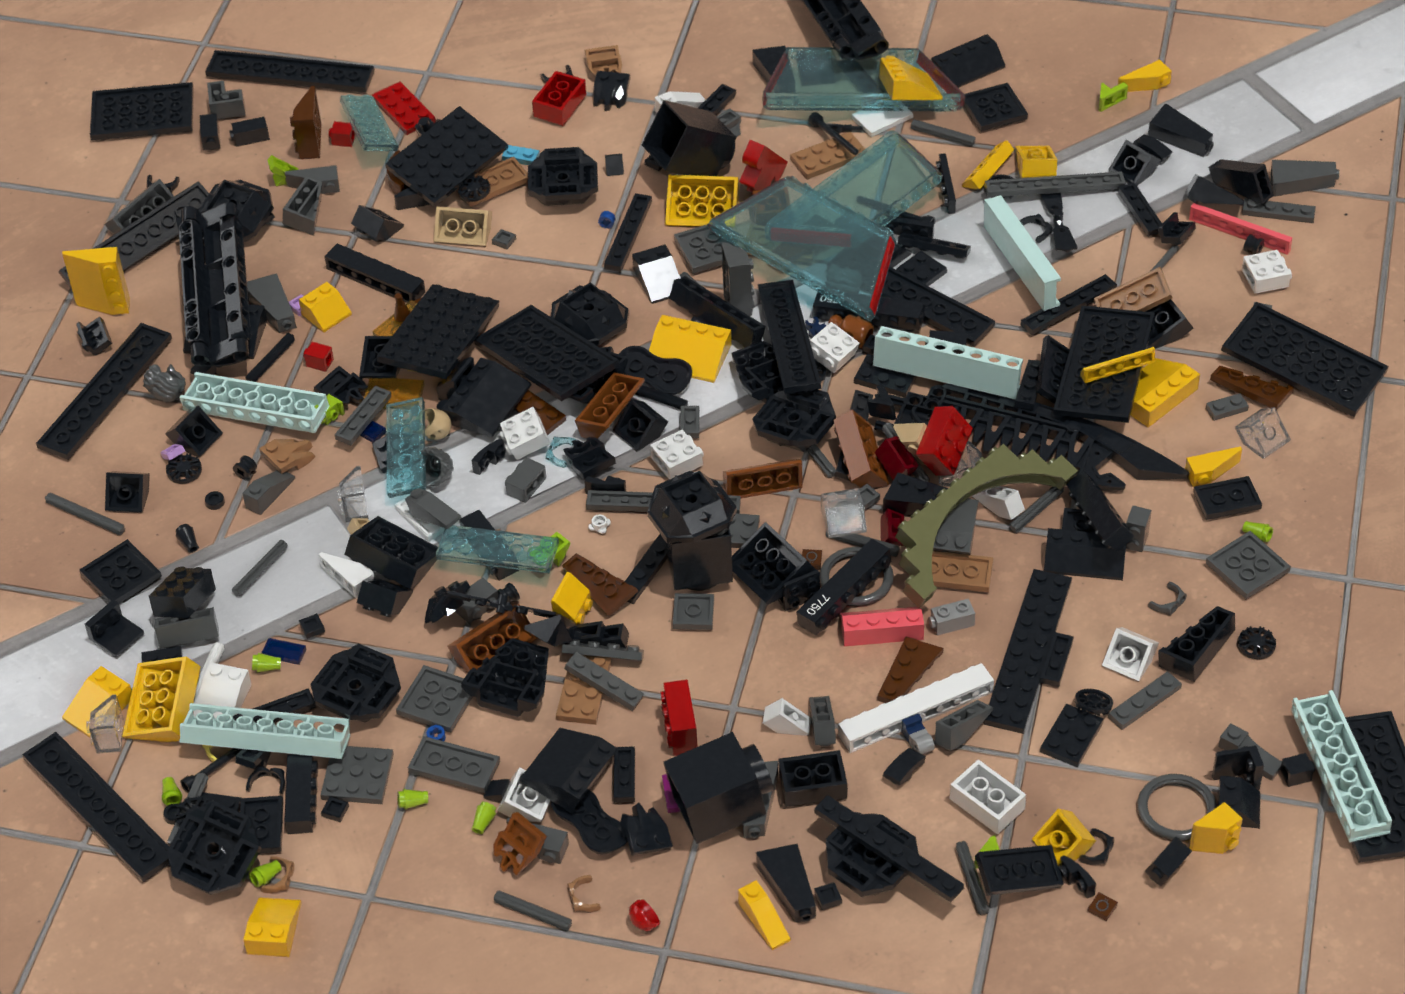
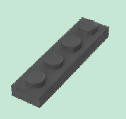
(1279, 211)
(363, 415)
(595, 649)
(604, 681)
(1144, 700)

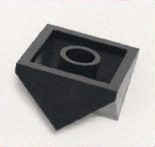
(553, 630)

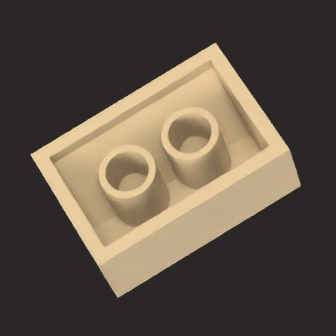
(462, 226)

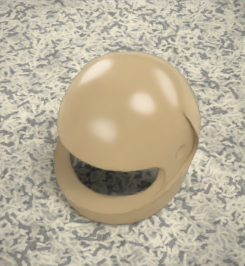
(438, 424)

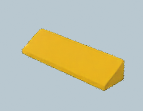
(988, 165)
(1118, 365)

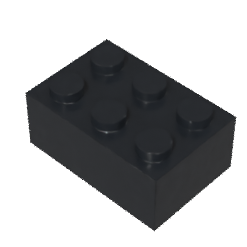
(182, 592)
(812, 778)

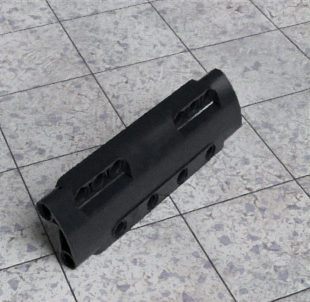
(849, 28)
(214, 286)

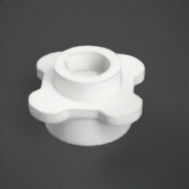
(599, 523)

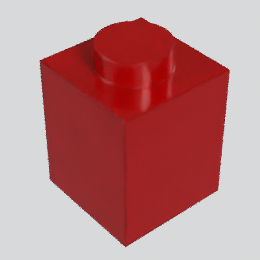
(342, 134)
(318, 356)

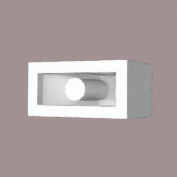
(786, 719)

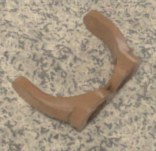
(284, 883)
(577, 904)

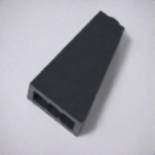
(767, 59)
(1180, 131)
(1243, 178)
(788, 879)

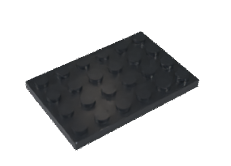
(142, 111)
(446, 156)

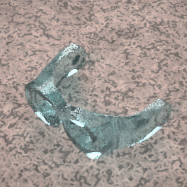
(557, 441)

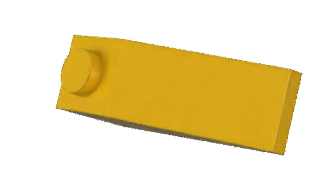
(1148, 77)
(1210, 466)
(763, 914)

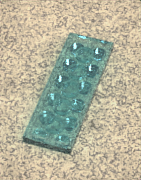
(368, 123)
(404, 446)
(497, 548)

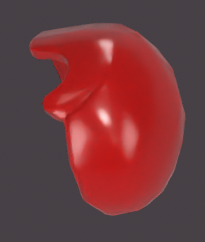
(643, 916)

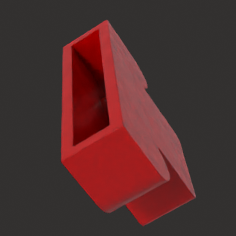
(761, 167)

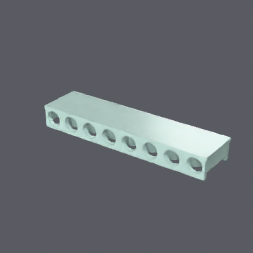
(1021, 252)
(945, 364)
(256, 402)
(265, 734)
(1341, 767)

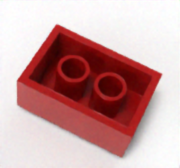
(559, 98)
(944, 441)
(678, 716)

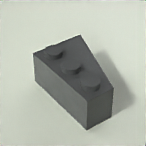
(304, 205)

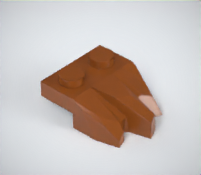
(518, 843)

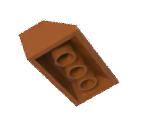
(607, 404)
(858, 447)
(763, 478)
(488, 637)

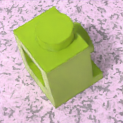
(336, 407)

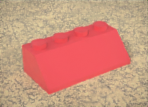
(882, 626)

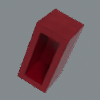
(896, 457)

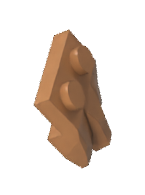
(603, 59)
(287, 453)

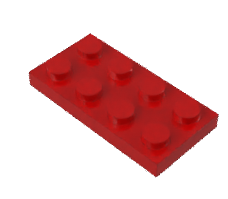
(402, 107)

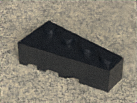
(909, 494)
(1198, 645)

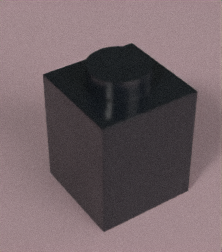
(1297, 769)

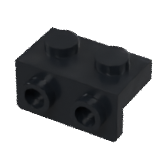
(1175, 231)
(94, 336)

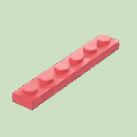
(1239, 227)

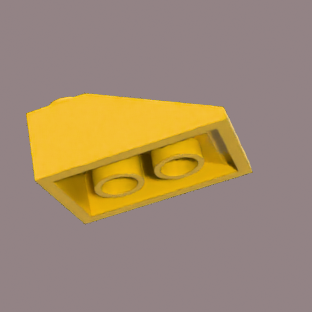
(1036, 161)
(94, 692)
(272, 927)

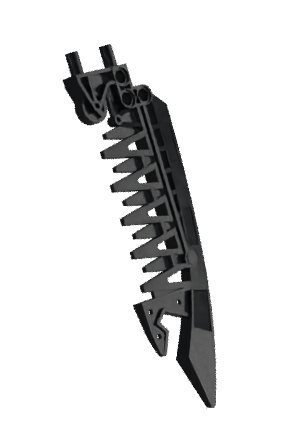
(1039, 425)

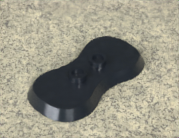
(664, 374)
(597, 829)

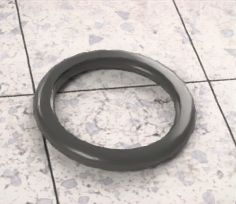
(861, 600)
(1142, 803)

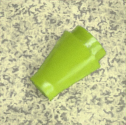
(1262, 531)
(265, 662)
(170, 792)
(411, 798)
(484, 815)
(263, 874)

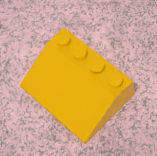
(906, 81)
(698, 199)
(98, 280)
(693, 342)
(1162, 388)
(161, 699)

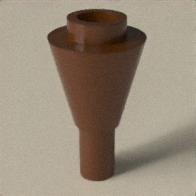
(401, 310)

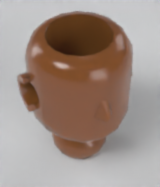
(855, 327)

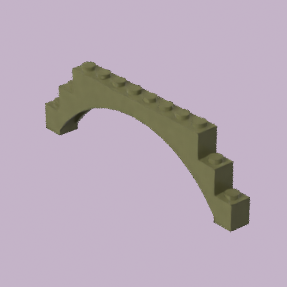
(997, 469)

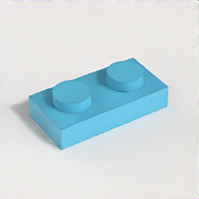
(522, 155)

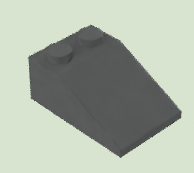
(958, 529)

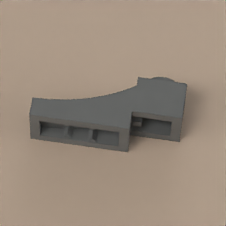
(1235, 738)

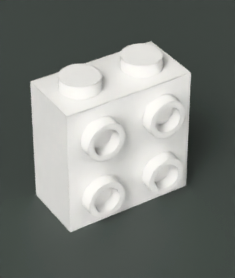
(1266, 271)
(833, 347)
(524, 433)
(676, 454)

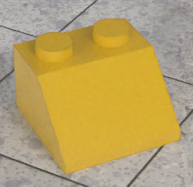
(324, 307)
(572, 599)
(1216, 831)
(1065, 835)

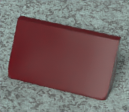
(889, 522)

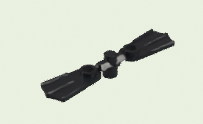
(1062, 236)
(500, 604)

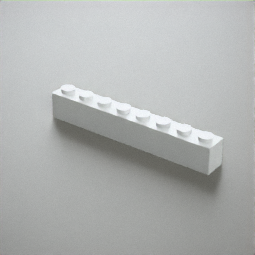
(927, 701)

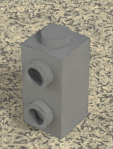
(952, 617)

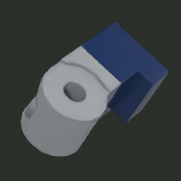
(917, 735)

